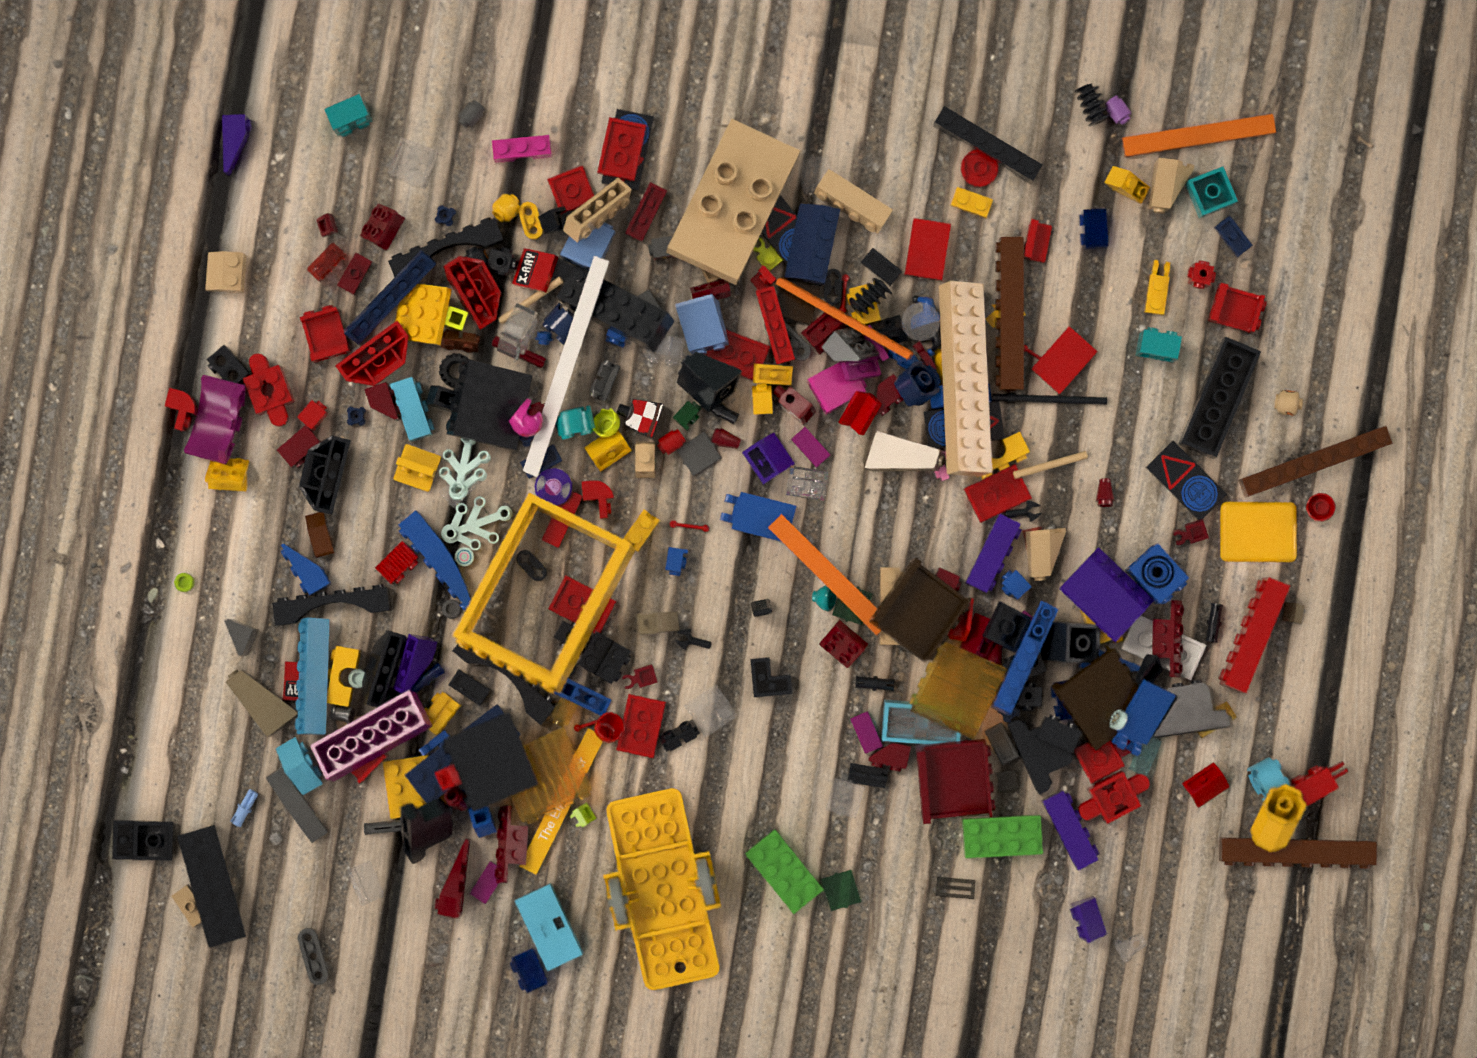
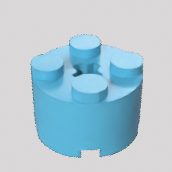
(1266, 775)

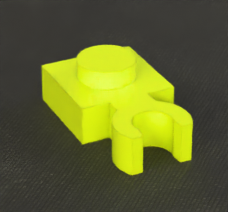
(767, 257)

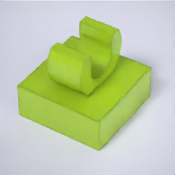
(583, 815)

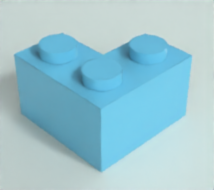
(299, 765)

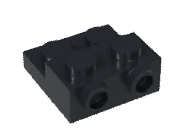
(1006, 626)
(604, 658)

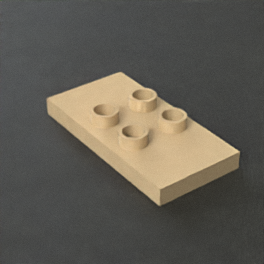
(733, 201)

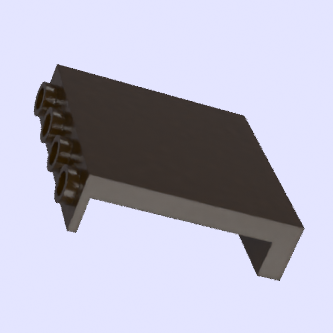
(920, 611)
(1096, 694)

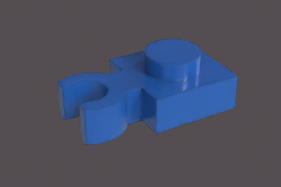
(903, 362)
(437, 741)

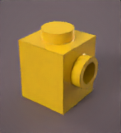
(762, 399)

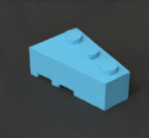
(412, 408)

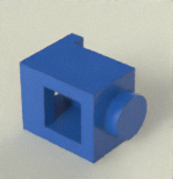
(615, 338)
(676, 561)

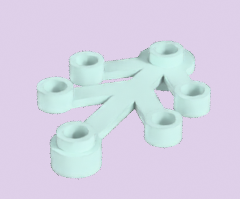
(463, 469)
(473, 525)

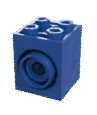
(1170, 575)

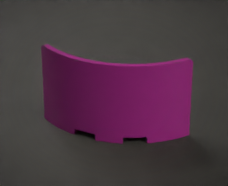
(216, 419)

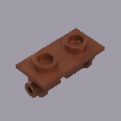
(467, 343)

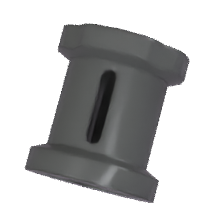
(342, 714)

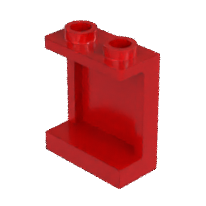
(1237, 309)
(325, 333)

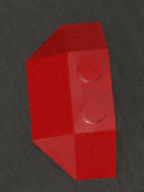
(474, 288)
(377, 357)

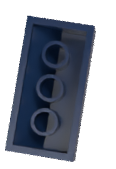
(812, 244)

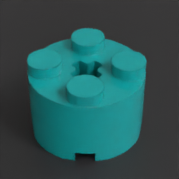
(575, 421)

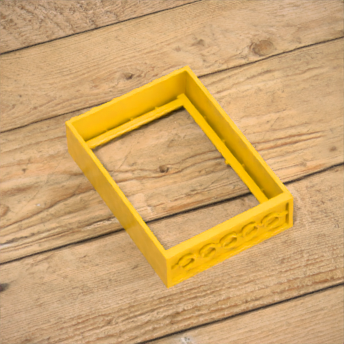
(555, 679)

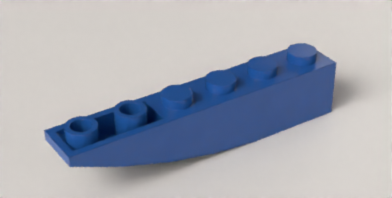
(436, 555)
(1024, 658)

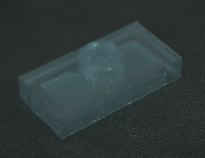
(1143, 762)

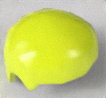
(606, 423)

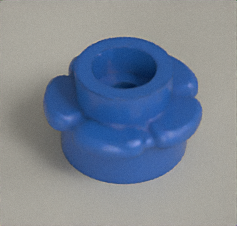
(544, 337)

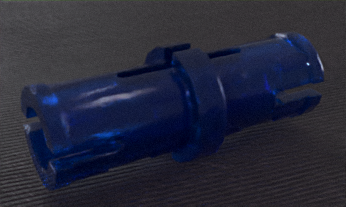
(427, 678)

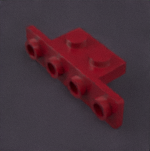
(1168, 637)
(511, 844)

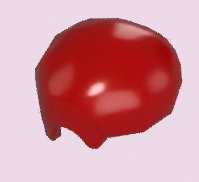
(1320, 507)
(609, 727)

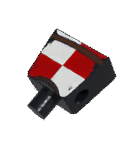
(641, 416)

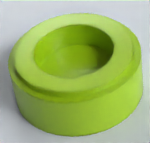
(184, 582)

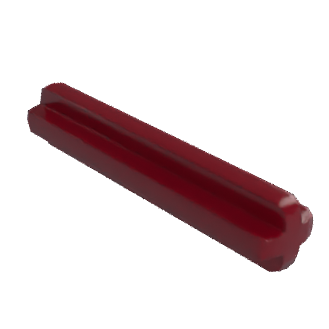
(529, 356)

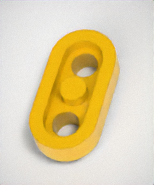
(530, 221)

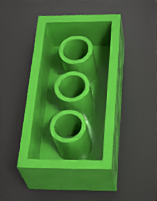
(1002, 836)
(784, 871)

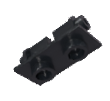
(686, 730)
(868, 775)

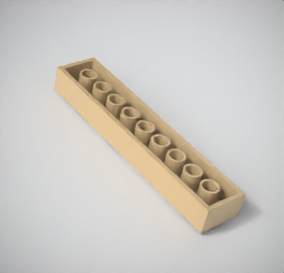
(965, 379)

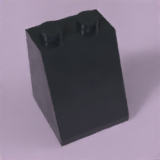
(708, 379)
(1071, 642)

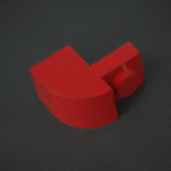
(185, 404)
(599, 491)

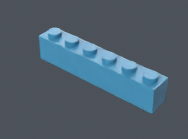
(312, 676)

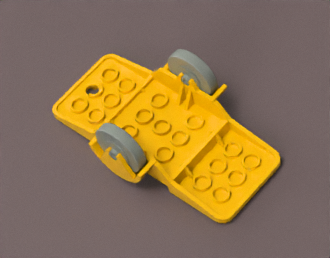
(662, 888)

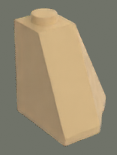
(1167, 182)
(1043, 551)

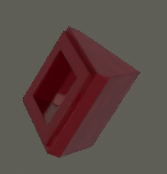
(327, 225)

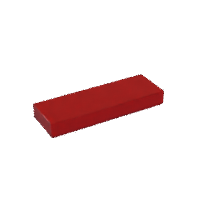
(556, 530)

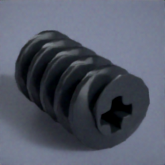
(1092, 104)
(869, 296)

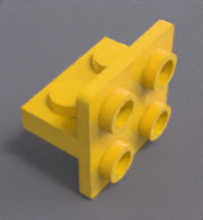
(417, 467)
(228, 476)

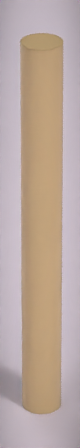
(533, 298)
(1049, 465)

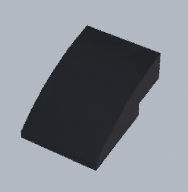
(142, 840)

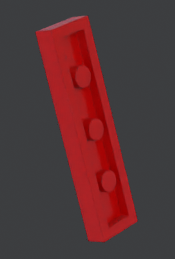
(775, 325)

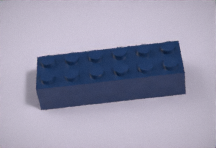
(423, 775)

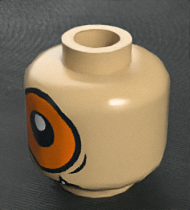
(1288, 402)

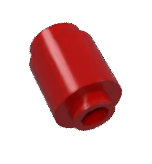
(671, 442)

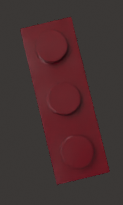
(646, 212)

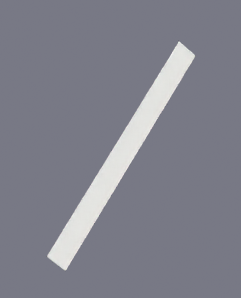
(566, 364)

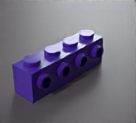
(992, 553)
(1070, 830)

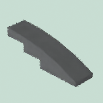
(296, 805)

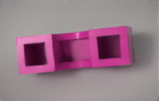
(525, 147)

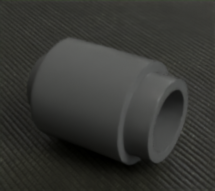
(471, 114)

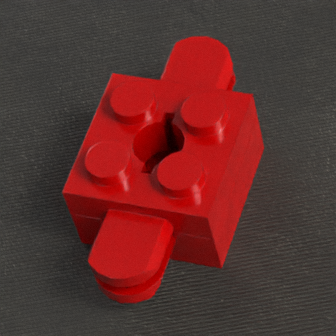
(268, 390)
(1318, 782)
(1113, 797)

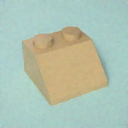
(226, 271)

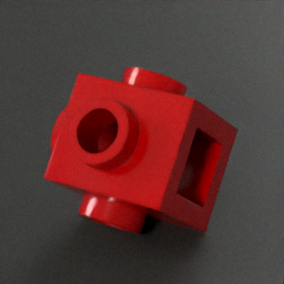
(1194, 274)

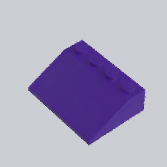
(1106, 594)

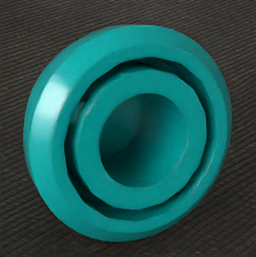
(824, 598)

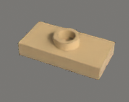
(186, 902)

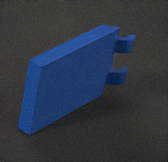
(755, 514)
(1143, 716)

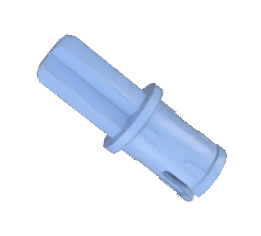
(244, 808)

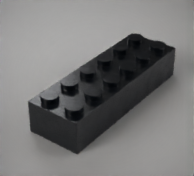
(620, 311)
(1219, 397)
(211, 886)

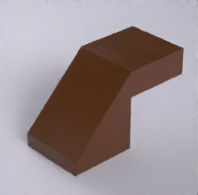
(319, 534)

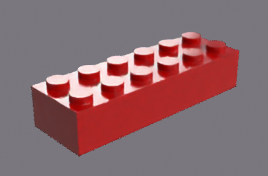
(1254, 634)

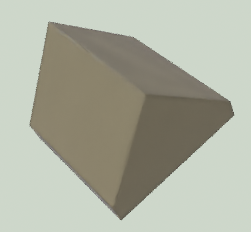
(1293, 612)

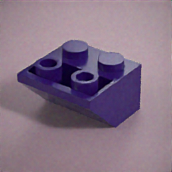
(768, 458)
(1089, 919)

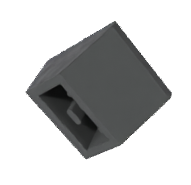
(849, 345)

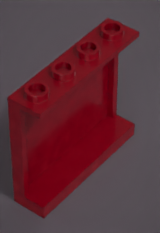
(955, 779)

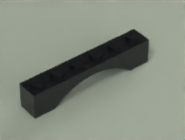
(1000, 151)
(482, 235)
(292, 611)
(535, 704)

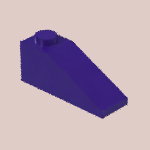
(234, 138)
(415, 659)

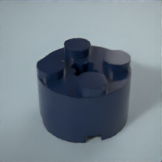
(559, 322)
(918, 384)

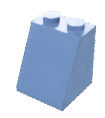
(585, 250)
(702, 324)

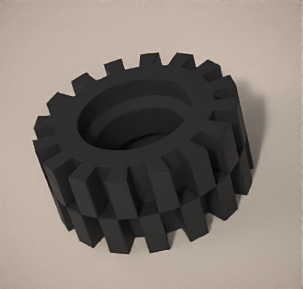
(445, 366)

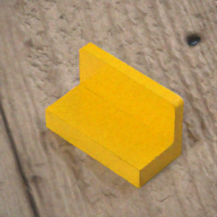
(607, 450)

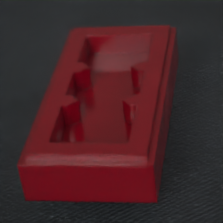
(354, 273)

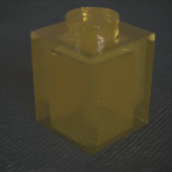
(564, 712)

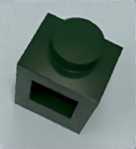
(687, 414)

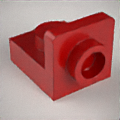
(763, 278)
(448, 777)

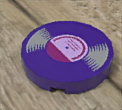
(554, 486)

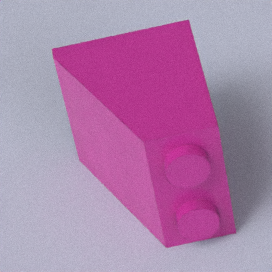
(832, 389)

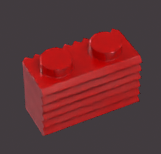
(397, 563)

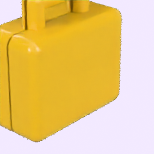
(1258, 532)

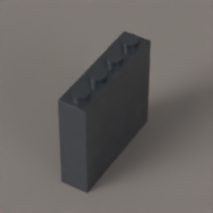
(486, 402)
(490, 762)

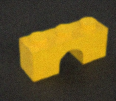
(1014, 448)
(342, 658)

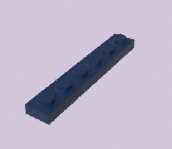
(389, 297)

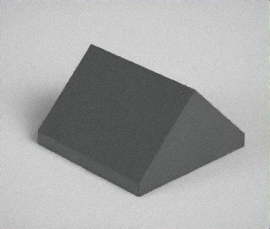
(241, 635)

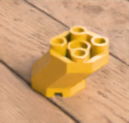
(1278, 818)

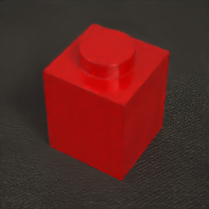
(313, 414)

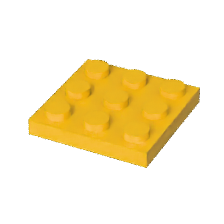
(424, 313)
(399, 788)

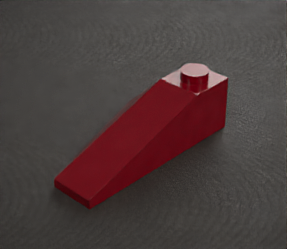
(452, 895)

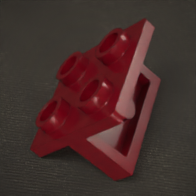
(382, 226)
(843, 644)

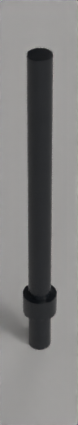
(1012, 397)

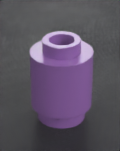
(1118, 110)

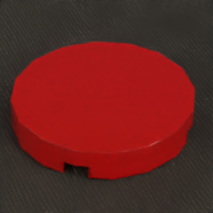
(978, 169)

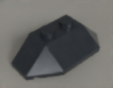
(324, 472)
(383, 669)

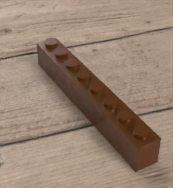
(1011, 314)
(1315, 461)
(1300, 851)

